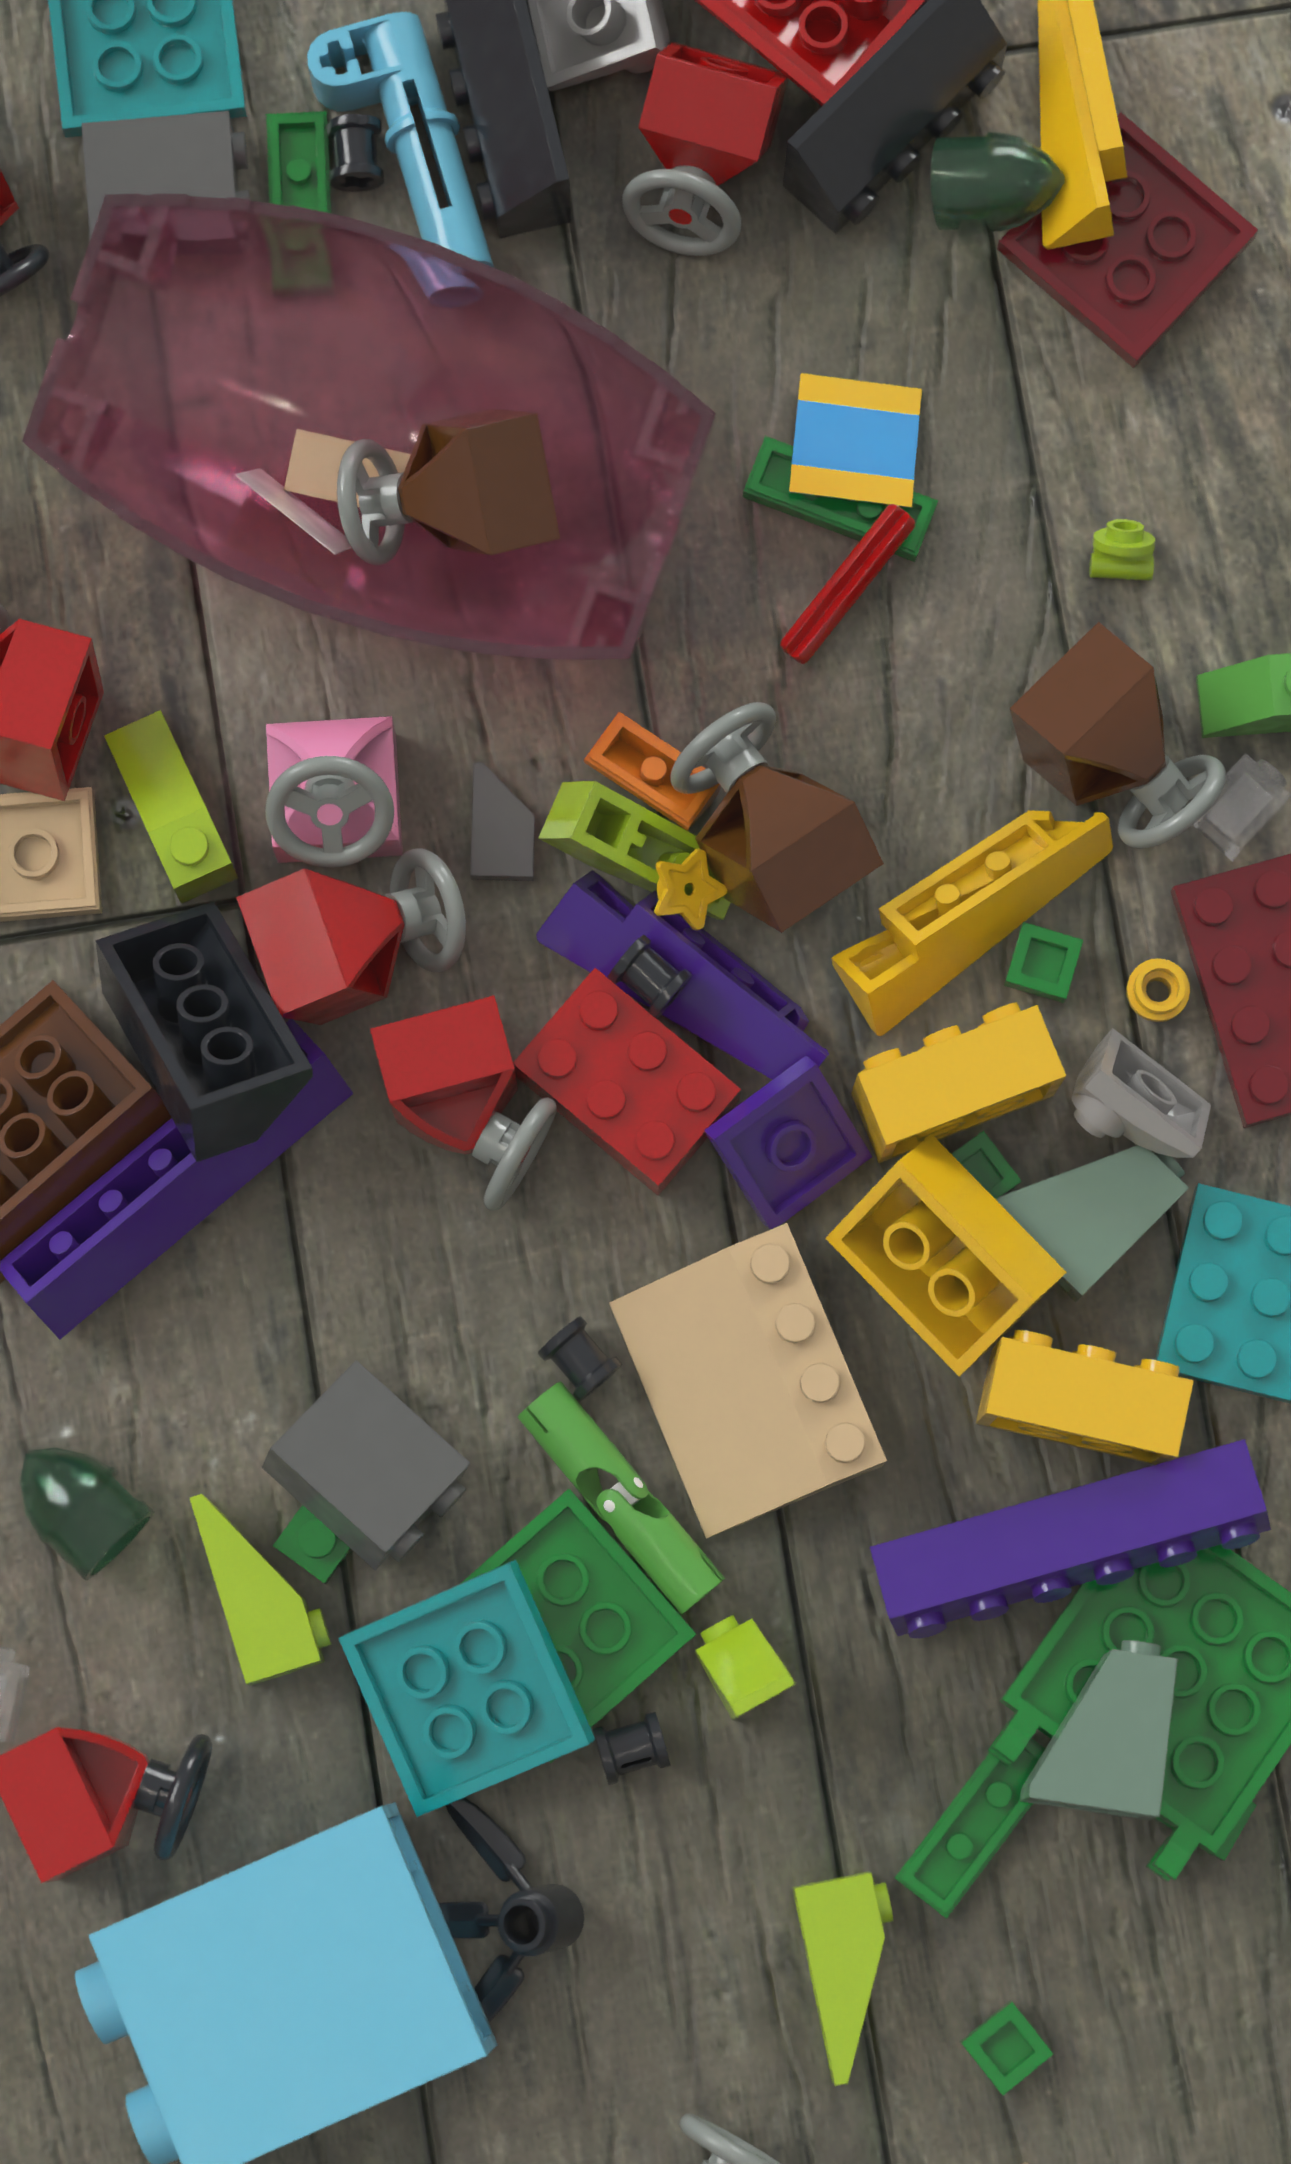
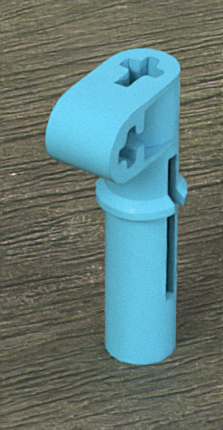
(399, 79)

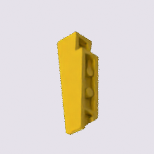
(1077, 122)
(966, 911)

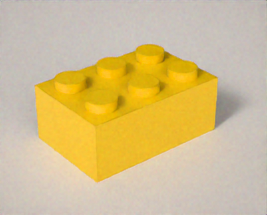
(957, 1080)
(945, 1254)
(1085, 1398)

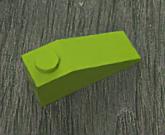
(171, 807)
(618, 836)
(262, 1609)
(741, 1665)
(843, 1950)

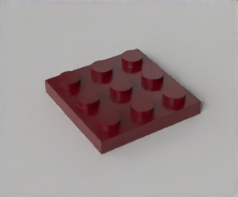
(1164, 252)

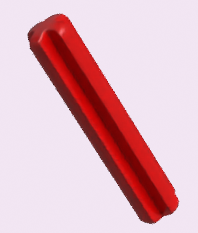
(847, 583)

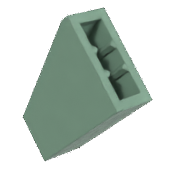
(1096, 1211)
(1112, 1739)

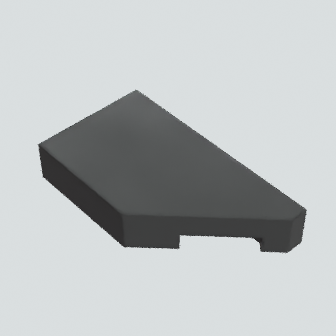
(500, 831)

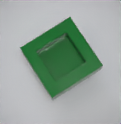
(1043, 962)
(987, 1165)
(312, 1545)
(1006, 2048)

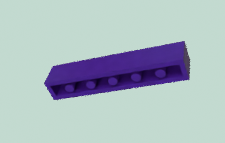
(151, 1205)
(1071, 1540)

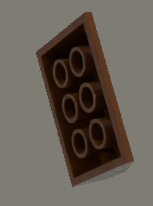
(64, 1111)

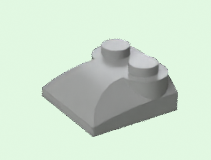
(596, 38)
(1138, 1098)

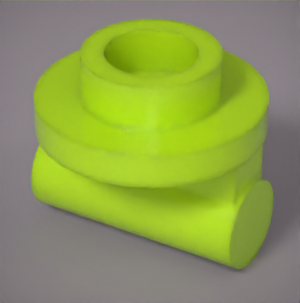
(1122, 551)

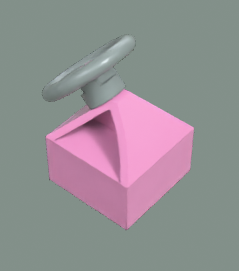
(333, 791)

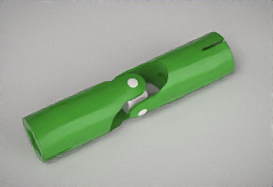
(628, 1507)

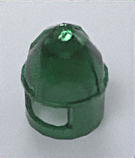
(992, 180)
(80, 1508)

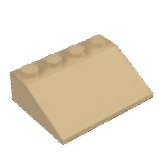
(747, 1381)

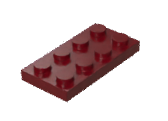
(1242, 959)

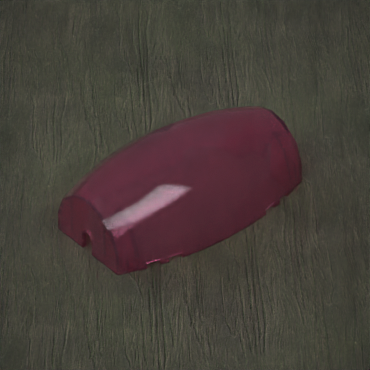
(246, 319)

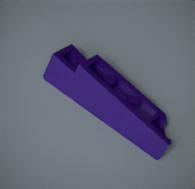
(722, 1001)

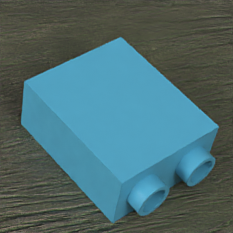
(285, 1995)

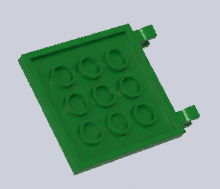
(1229, 1690)

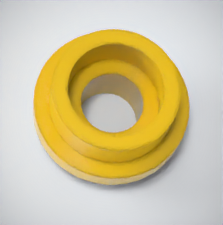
(1167, 973)

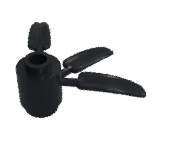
(529, 1920)

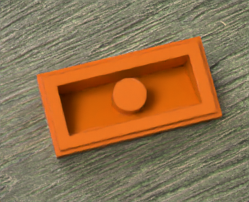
(643, 768)

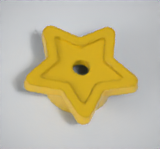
(671, 889)

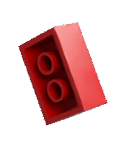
(626, 1081)

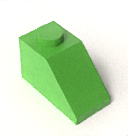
(1246, 697)

